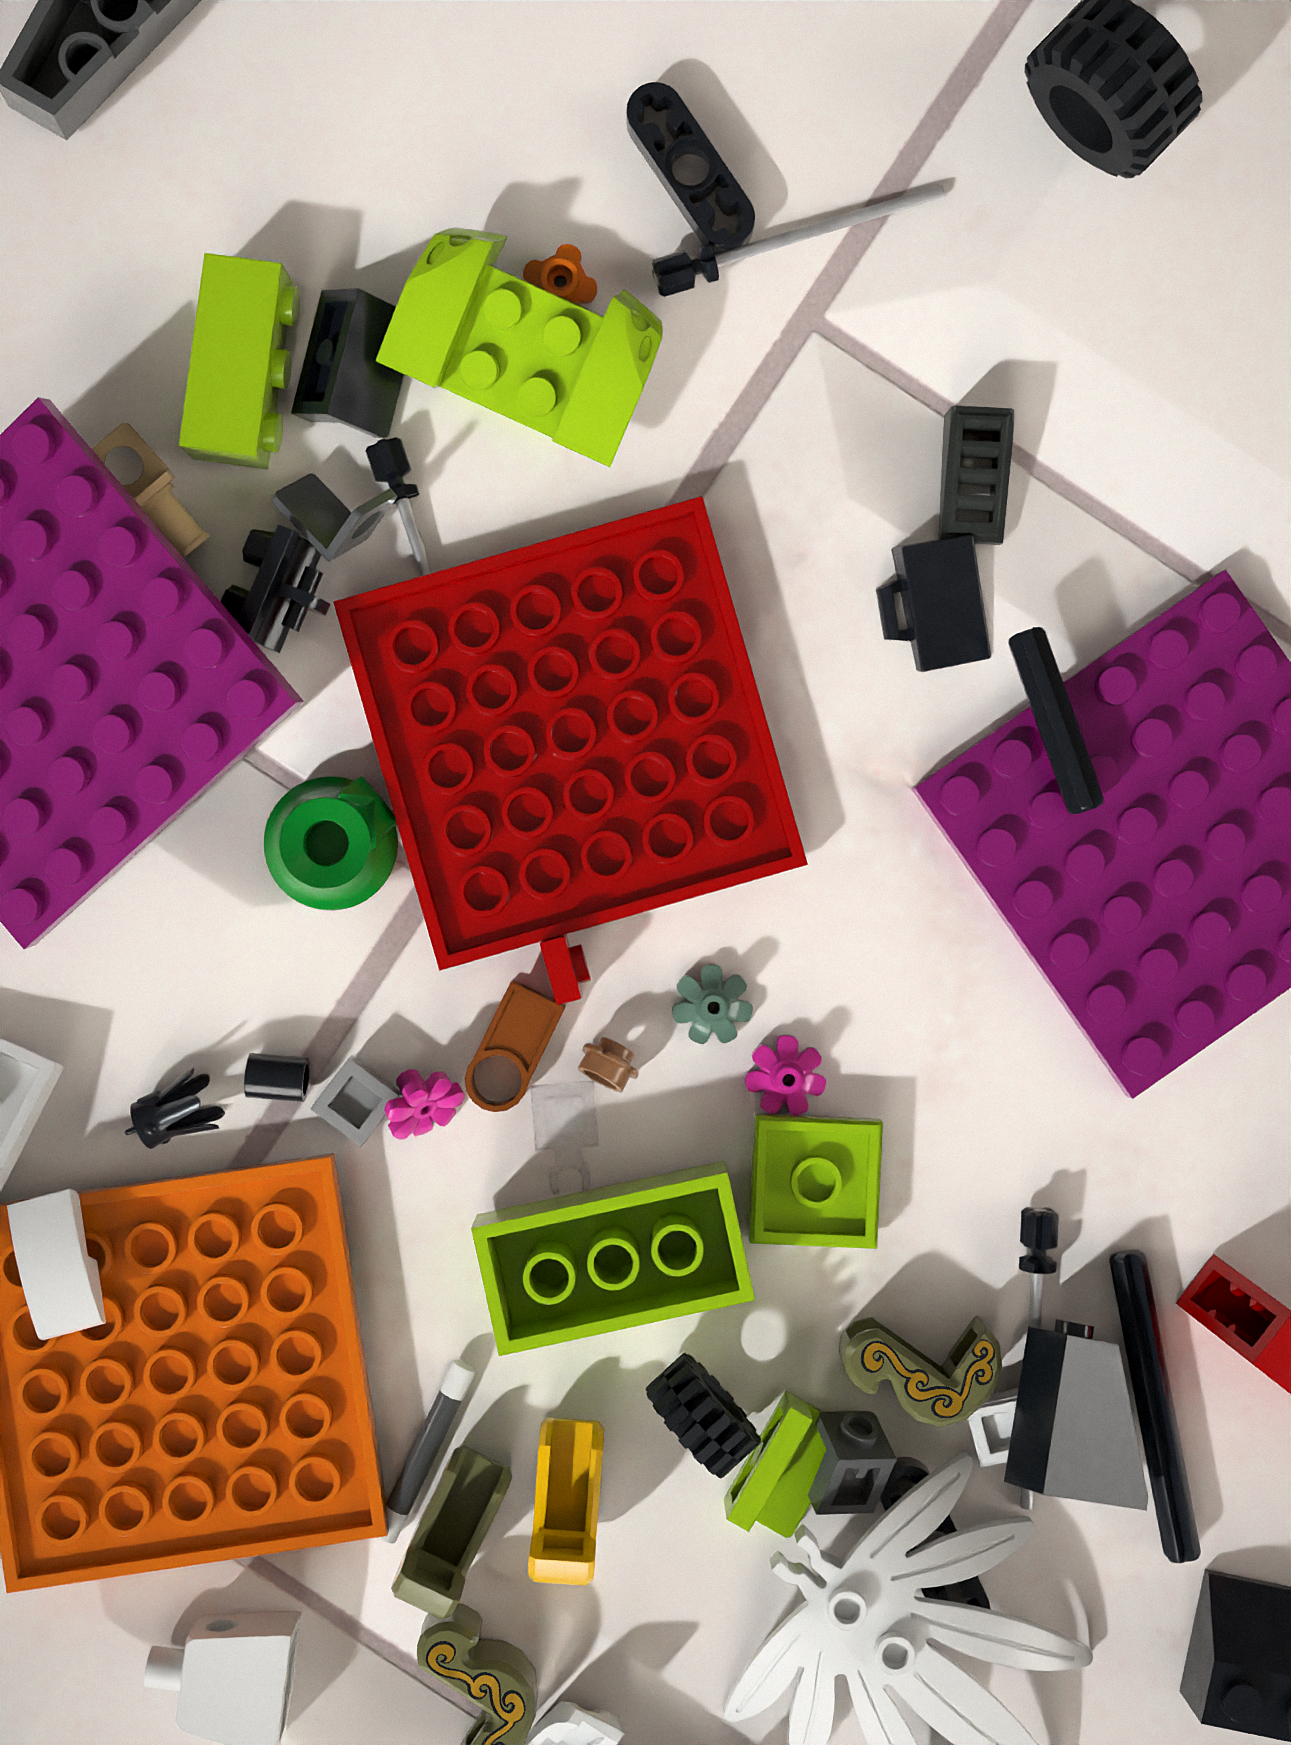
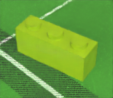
(238, 361)

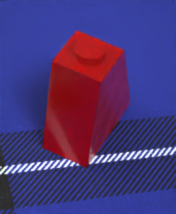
(1242, 1318)

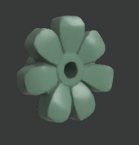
(710, 989)

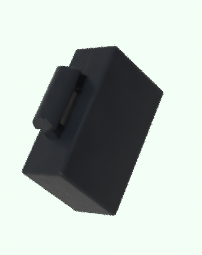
(939, 602)

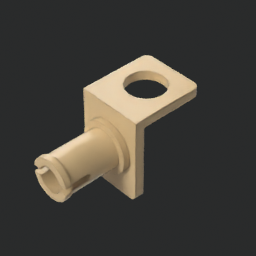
(153, 491)

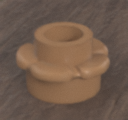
(608, 1064)

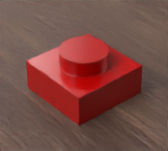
(565, 968)

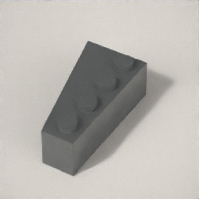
(80, 53)

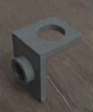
(326, 519)

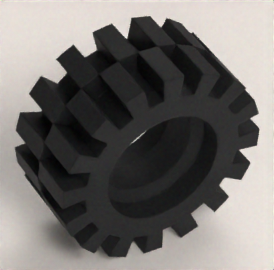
(702, 1415)

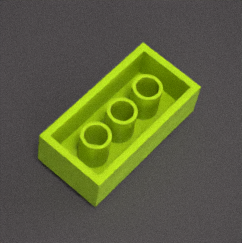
(612, 1258)

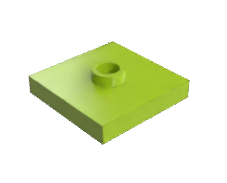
(815, 1181)

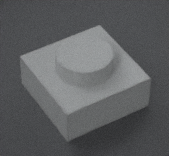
(355, 1100)

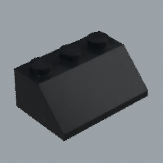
(1241, 1656)

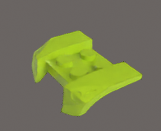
(521, 345)

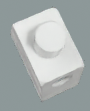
(232, 1676)

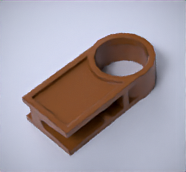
(519, 1033)

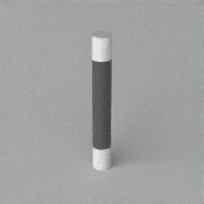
(427, 1447)

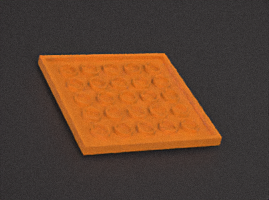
(213, 1401)

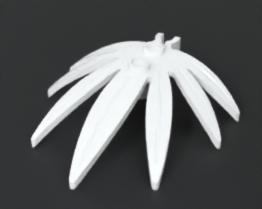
(875, 1631)

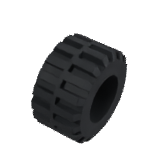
(1113, 85)

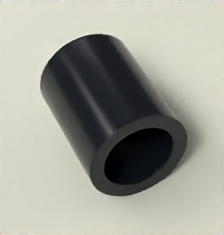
(277, 1077)

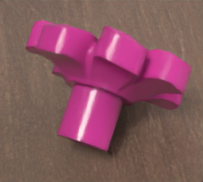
(775, 1066)
(422, 1103)

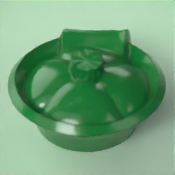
(331, 842)

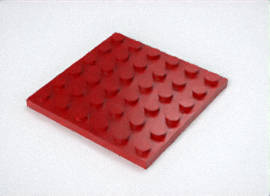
(570, 733)

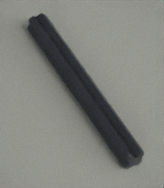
(1155, 1406)

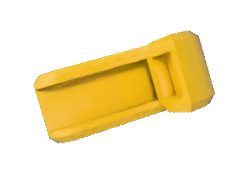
(566, 1501)

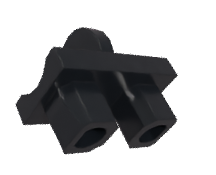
(281, 588)

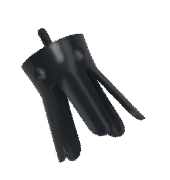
(173, 1112)

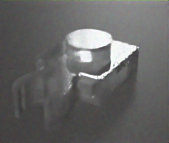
(565, 1123)

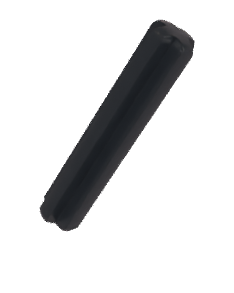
(1056, 720)

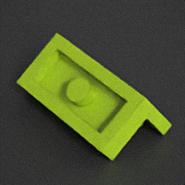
(779, 1470)

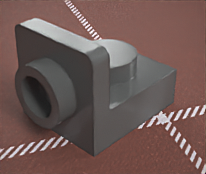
(854, 1463)

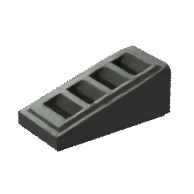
(978, 419)

